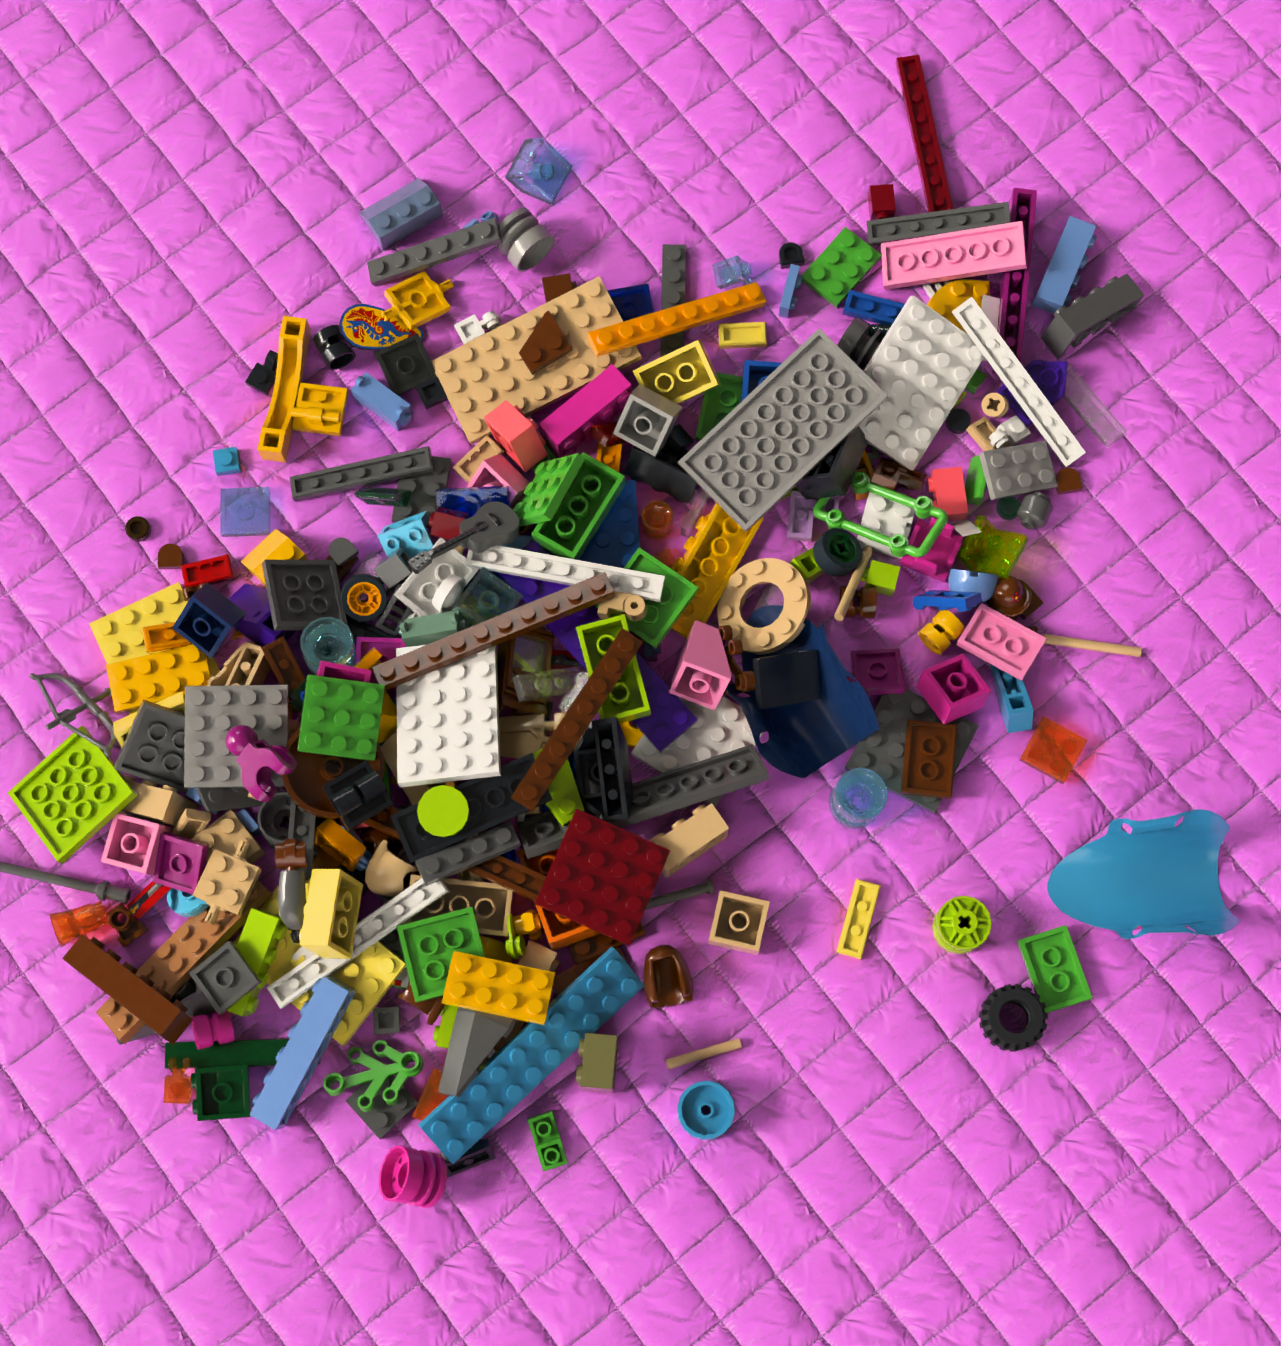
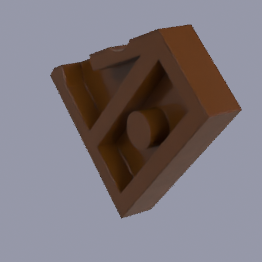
(544, 345)

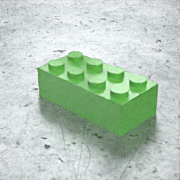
(581, 510)

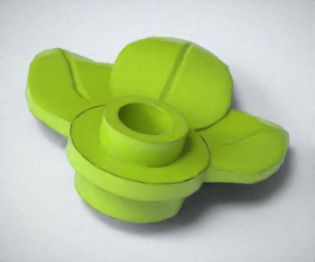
(515, 945)

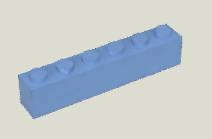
(302, 1052)

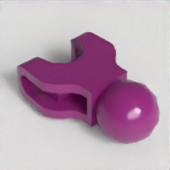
(257, 761)

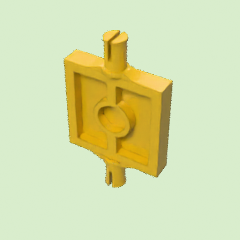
(417, 300)

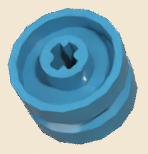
(698, 1096)

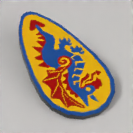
(366, 329)

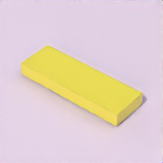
(858, 919)

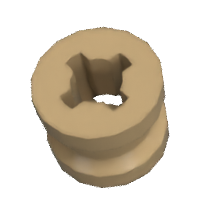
(998, 408)

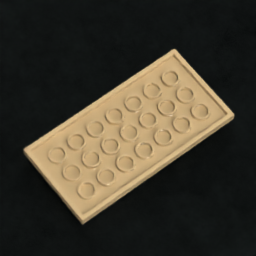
(491, 370)

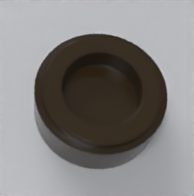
(138, 529)

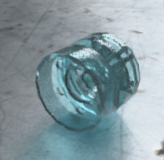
(327, 635)
(867, 788)

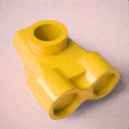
(529, 924)

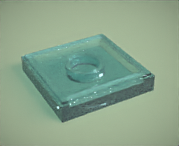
(245, 512)

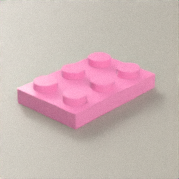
(1001, 641)

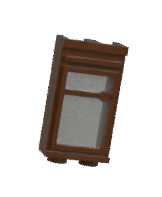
(520, 656)

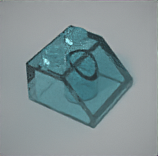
(538, 170)

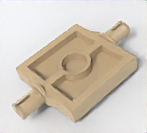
(227, 882)

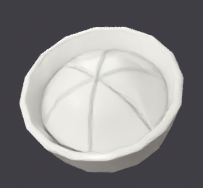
(448, 593)

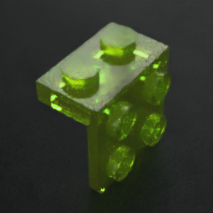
(992, 549)

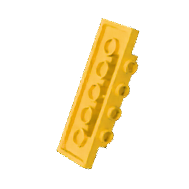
(710, 563)

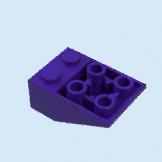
(258, 622)

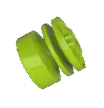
(950, 935)

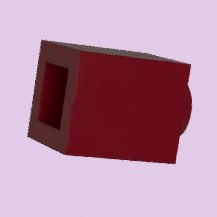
(881, 201)
(446, 522)

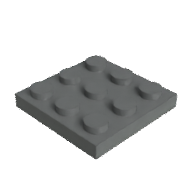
(302, 592)
(155, 746)

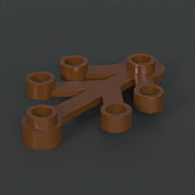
(744, 680)

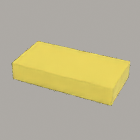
(742, 335)

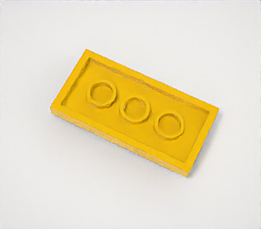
(156, 676)
(498, 987)

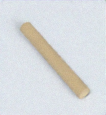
(703, 1053)

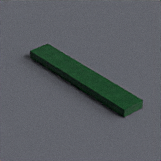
(233, 1053)

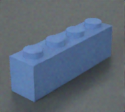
(1064, 265)

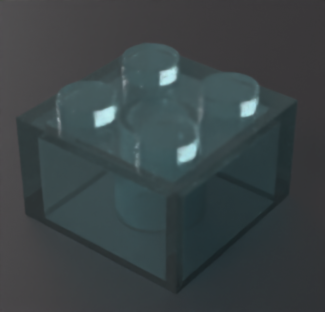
(486, 598)

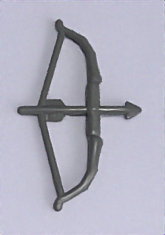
(69, 715)

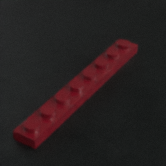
(923, 133)

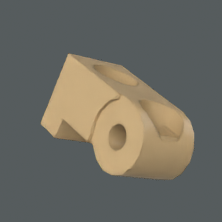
(623, 603)

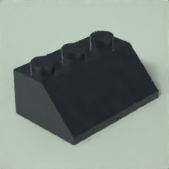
(662, 472)

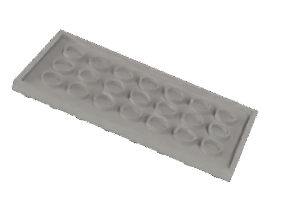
(782, 430)

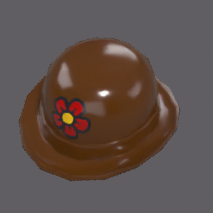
(1010, 596)

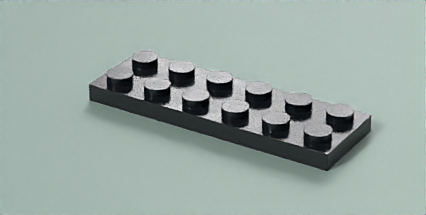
(488, 805)

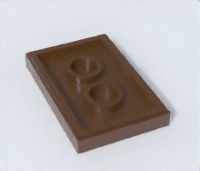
(929, 759)

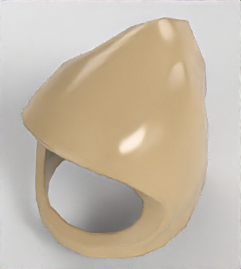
(386, 872)

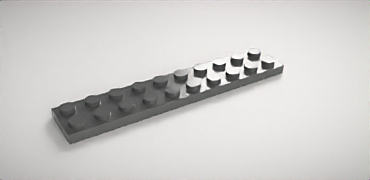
(659, 795)

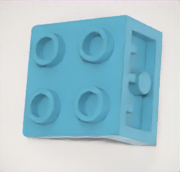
(408, 533)

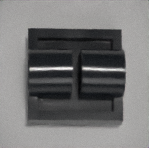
(357, 795)

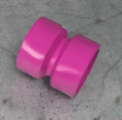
(212, 1029)

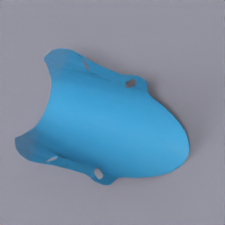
(1148, 879)

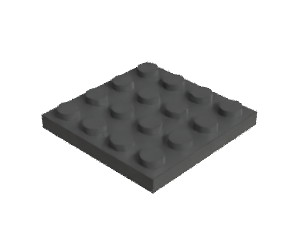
(885, 748)

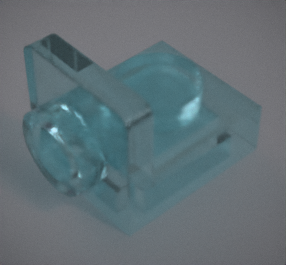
(731, 272)

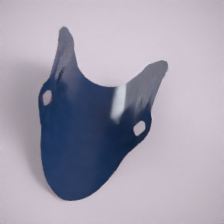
(814, 731)

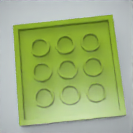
(71, 795)

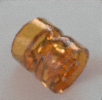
(657, 520)

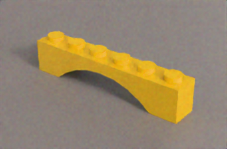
(292, 354)

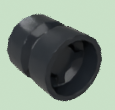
(334, 348)

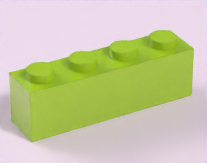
(258, 947)

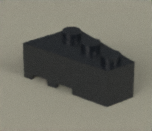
(836, 470)

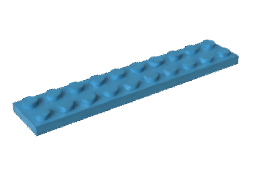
(532, 1055)

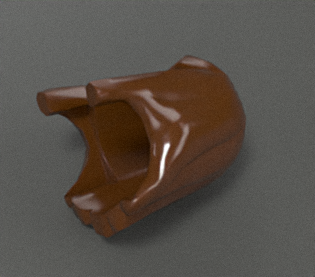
(667, 977)

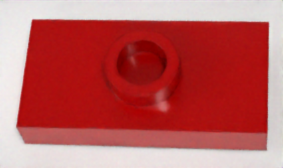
(208, 571)

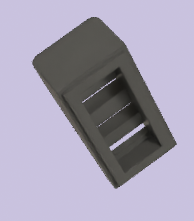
(394, 631)

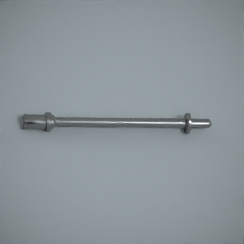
(102, 890)

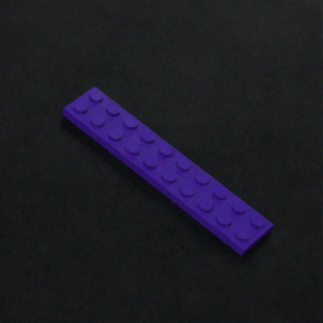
(668, 713)

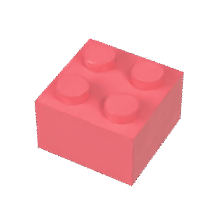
(516, 435)

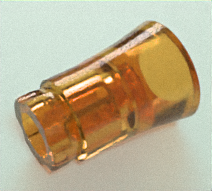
(81, 920)

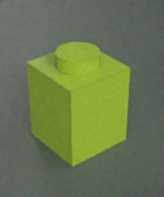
(881, 576)

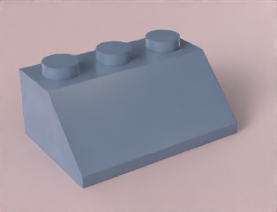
(402, 213)

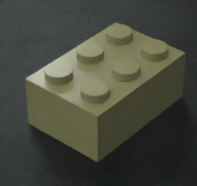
(598, 1064)

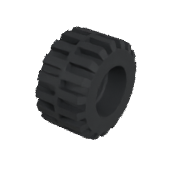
(1028, 1002)

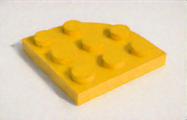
(956, 293)

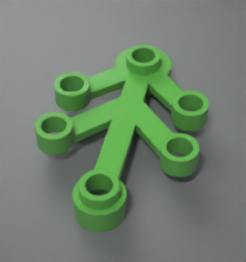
(378, 1074)

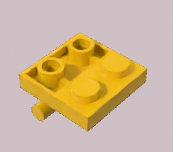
(319, 409)

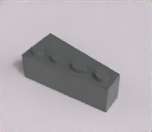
(1091, 314)

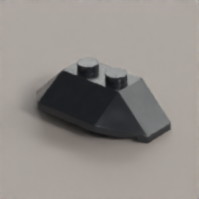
(604, 770)

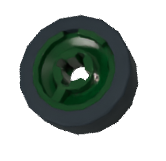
(837, 552)

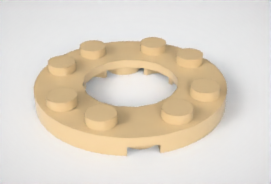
(791, 620)

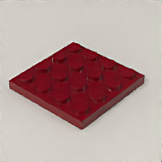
(602, 877)

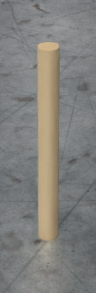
(853, 584)
(1092, 645)

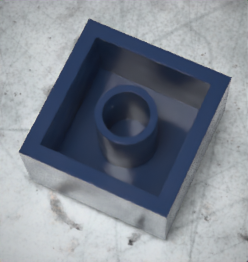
(209, 620)

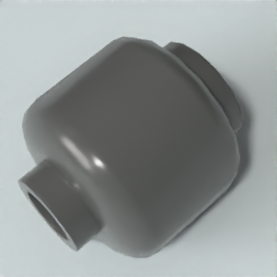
(1034, 510)

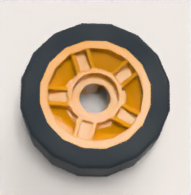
(359, 609)

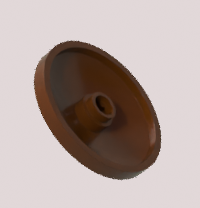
(314, 771)

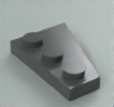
(227, 798)

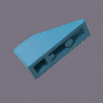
(1013, 701)

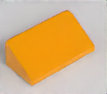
(341, 841)

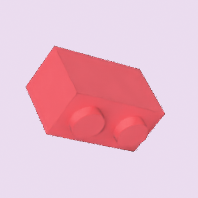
(949, 492)

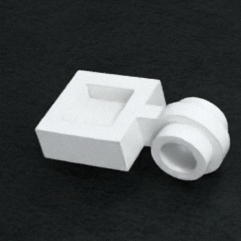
(472, 328)
(1010, 432)

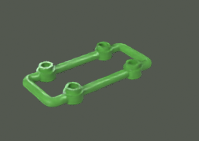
(898, 543)

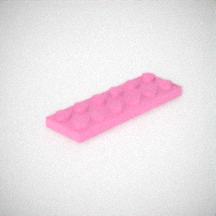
(953, 255)

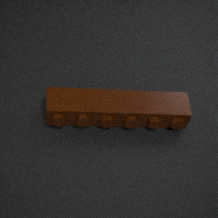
(127, 989)

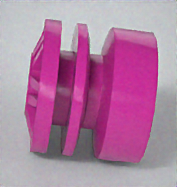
(412, 1177)

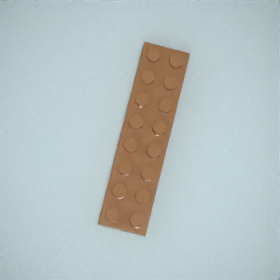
(179, 956)

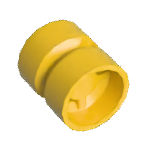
(939, 633)

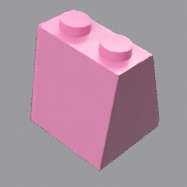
(701, 667)

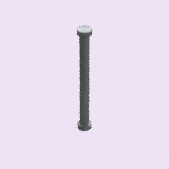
(706, 887)

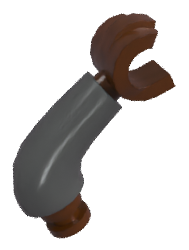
(291, 889)

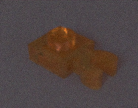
(178, 1086)

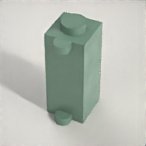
(432, 627)

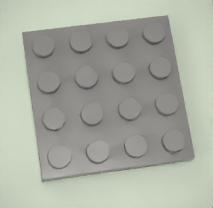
(216, 710)

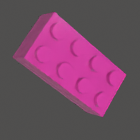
(589, 407)

